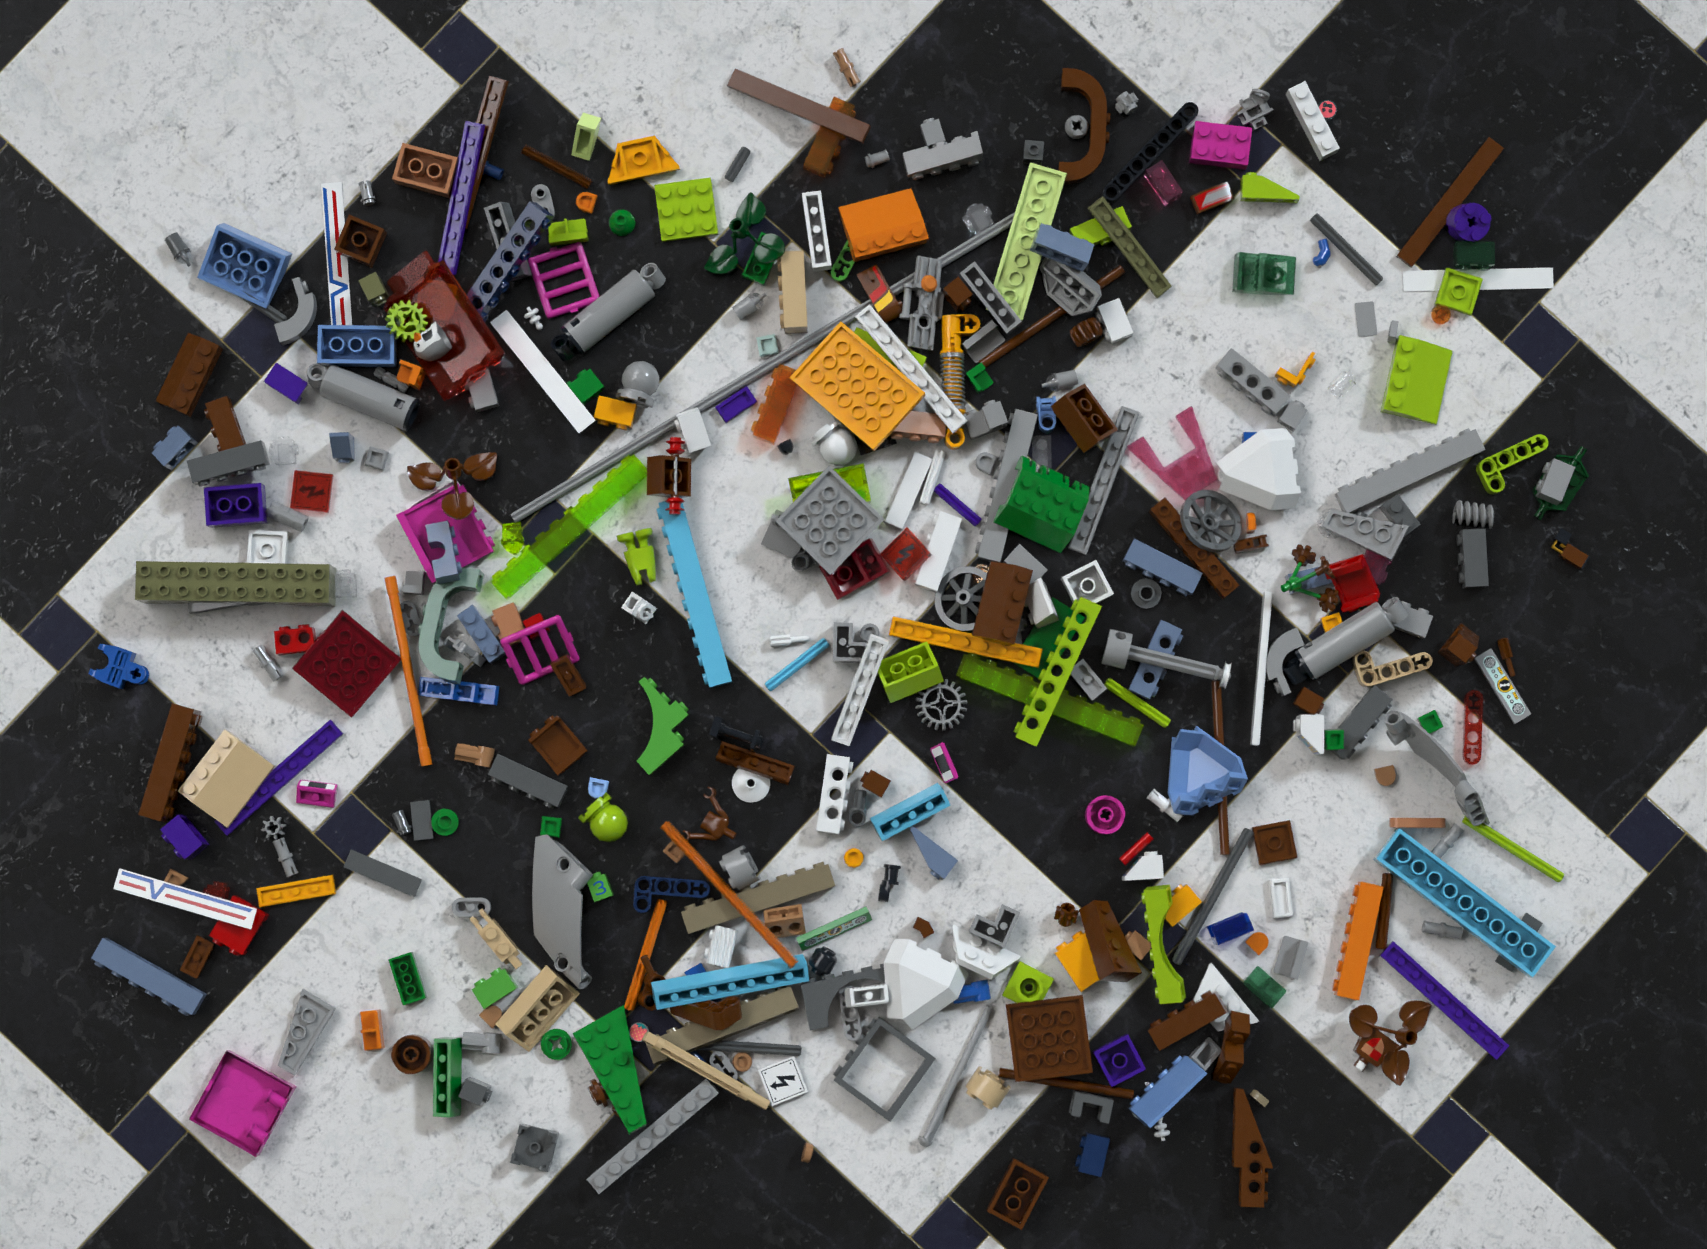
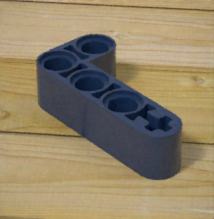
(672, 890)

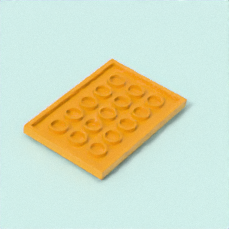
(857, 386)

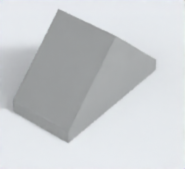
(1205, 1053)

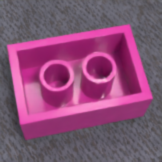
(1220, 145)

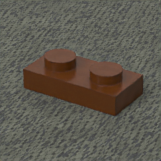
(568, 675)
(197, 956)

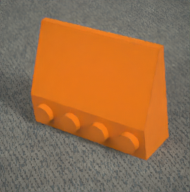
(883, 225)

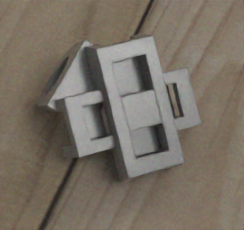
(1256, 99)

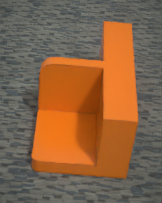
(411, 374)
(372, 1029)

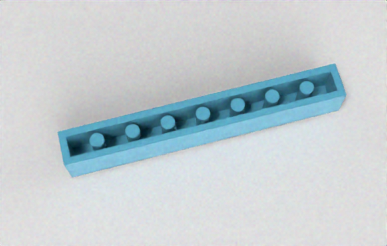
(728, 982)

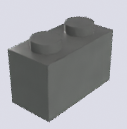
(1399, 513)
(475, 1091)

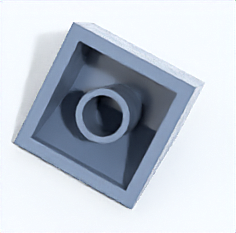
(174, 447)

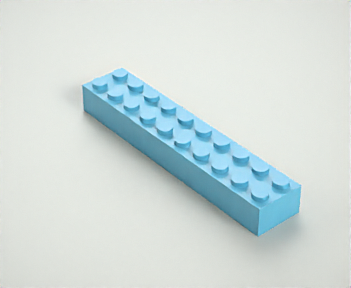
(1464, 903)

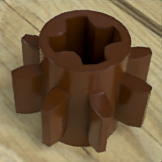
(1066, 914)

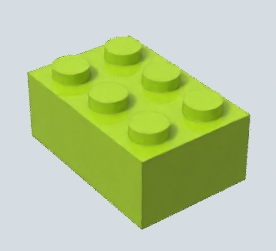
(909, 672)

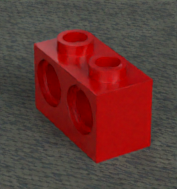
(295, 645)

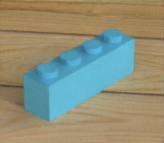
(910, 811)

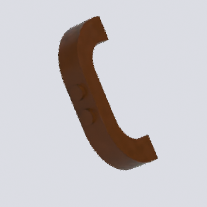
(1089, 87)

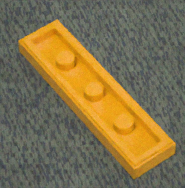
(296, 891)

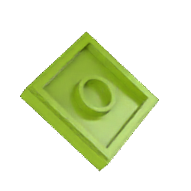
(1458, 291)

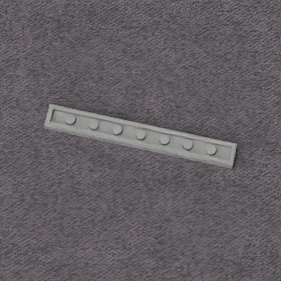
(1104, 480)

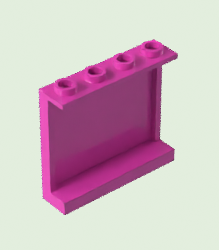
(469, 532)

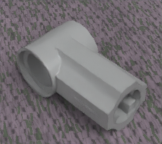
(485, 1042)

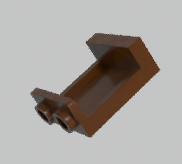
(557, 744)

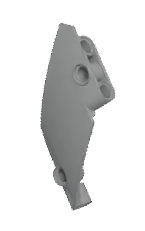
(1402, 728)
(559, 906)

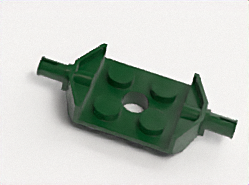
(1576, 481)

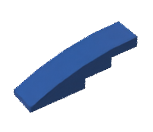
(464, 692)

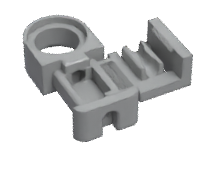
(461, 646)

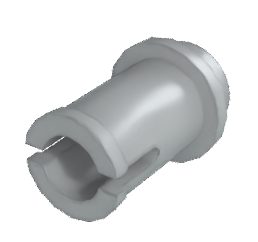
(877, 158)
(366, 193)

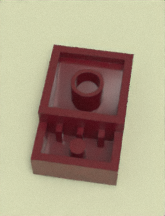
(858, 570)

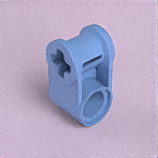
(1045, 412)

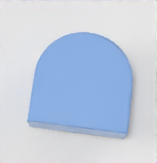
(597, 787)

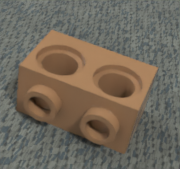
(785, 921)

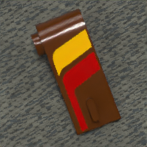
(880, 294)

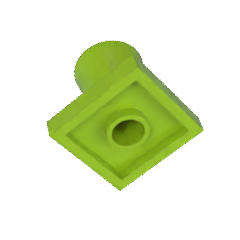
(1026, 975)

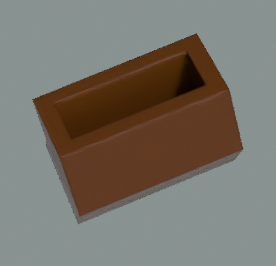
(923, 926)

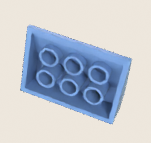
(245, 264)
(1167, 1091)

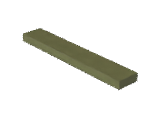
(1129, 247)

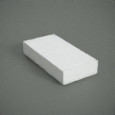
(1281, 897)

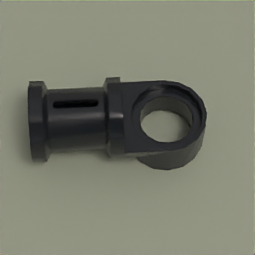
(890, 877)

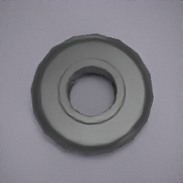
(1136, 593)

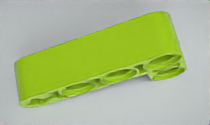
(1513, 458)

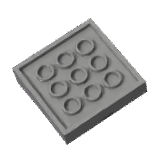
(829, 520)

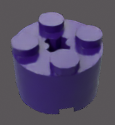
(1478, 219)

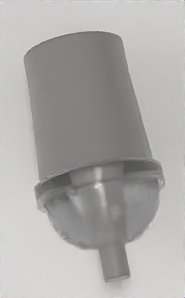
(749, 305)
(1061, 380)

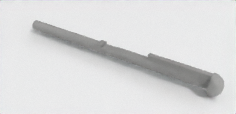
(943, 1105)

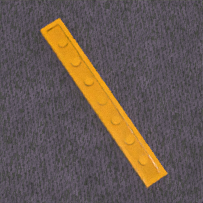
(964, 642)

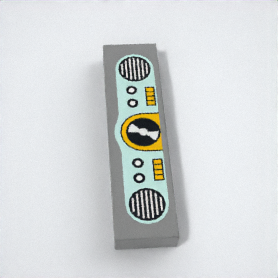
(1502, 686)

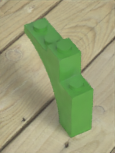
(666, 718)

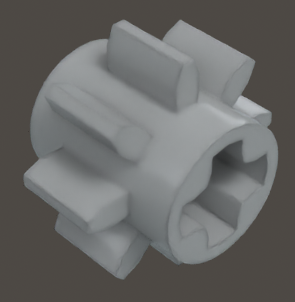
(1126, 103)
(277, 831)

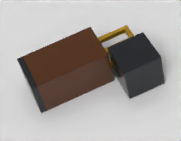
(1569, 553)

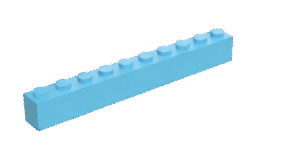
(696, 597)

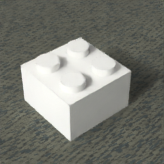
(1087, 583)

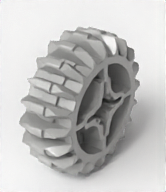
(939, 687)

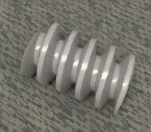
(1473, 513)

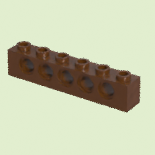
(1203, 560)

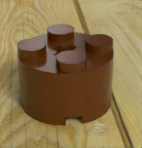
(403, 1061)

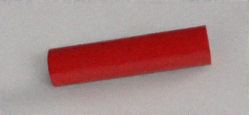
(1135, 849)

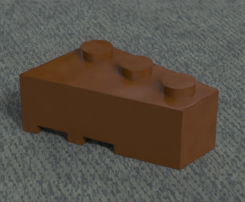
(1460, 646)

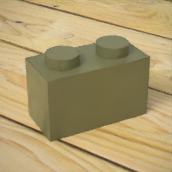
(374, 289)

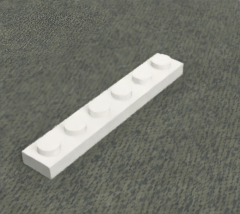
(860, 689)

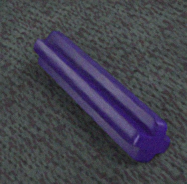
(957, 504)

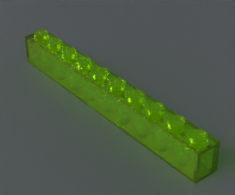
(570, 527)
(1068, 708)

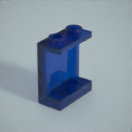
(1230, 928)

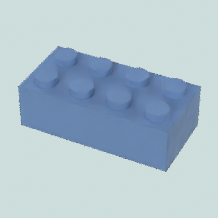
(356, 346)

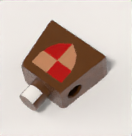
(1372, 1049)

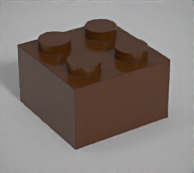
(360, 241)

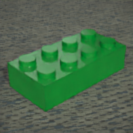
(755, 270)
(407, 978)

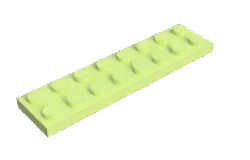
(1019, 264)

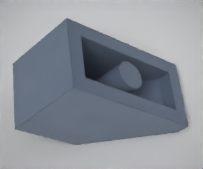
(342, 446)

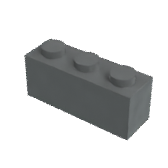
(1473, 558)

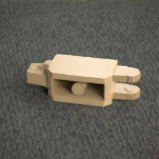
(497, 940)

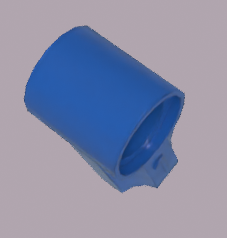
(974, 992)

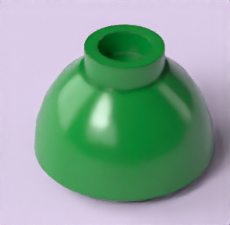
(621, 222)

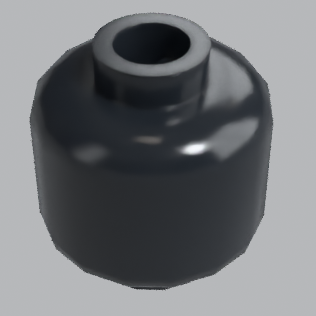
(822, 961)

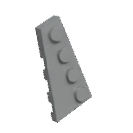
(1367, 532)
(307, 1025)

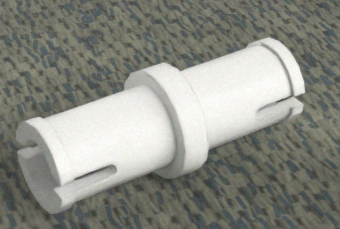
(1164, 804)

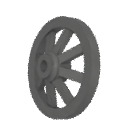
(1209, 522)
(969, 602)

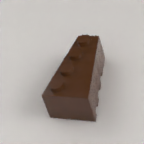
(1108, 944)

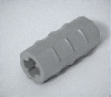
(287, 516)

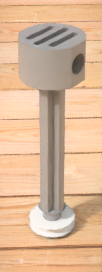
(1119, 649)

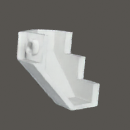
(1262, 470)
(919, 982)

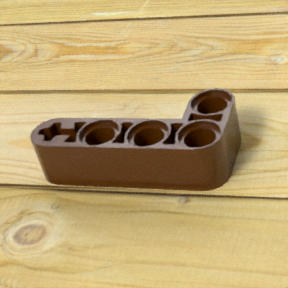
(710, 1013)

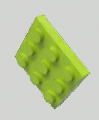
(686, 209)

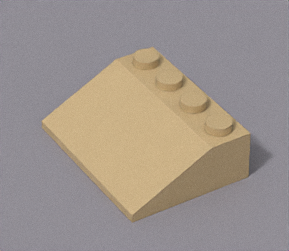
(226, 778)

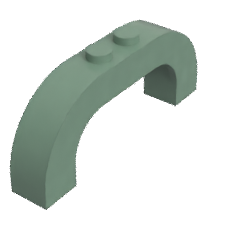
(433, 620)

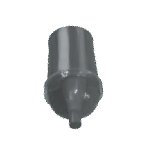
(179, 249)

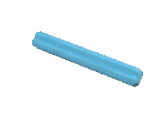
(797, 664)

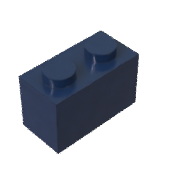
(1093, 1154)

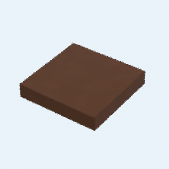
(1274, 842)

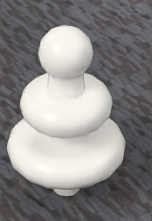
(534, 319)
(1161, 1132)

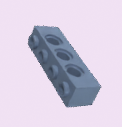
(1138, 685)

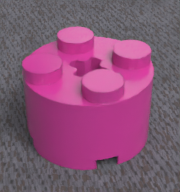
(1099, 824)

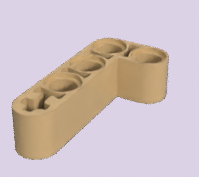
(1394, 667)

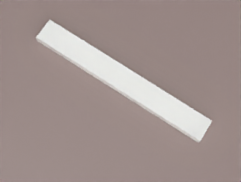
(911, 368)
(1261, 668)

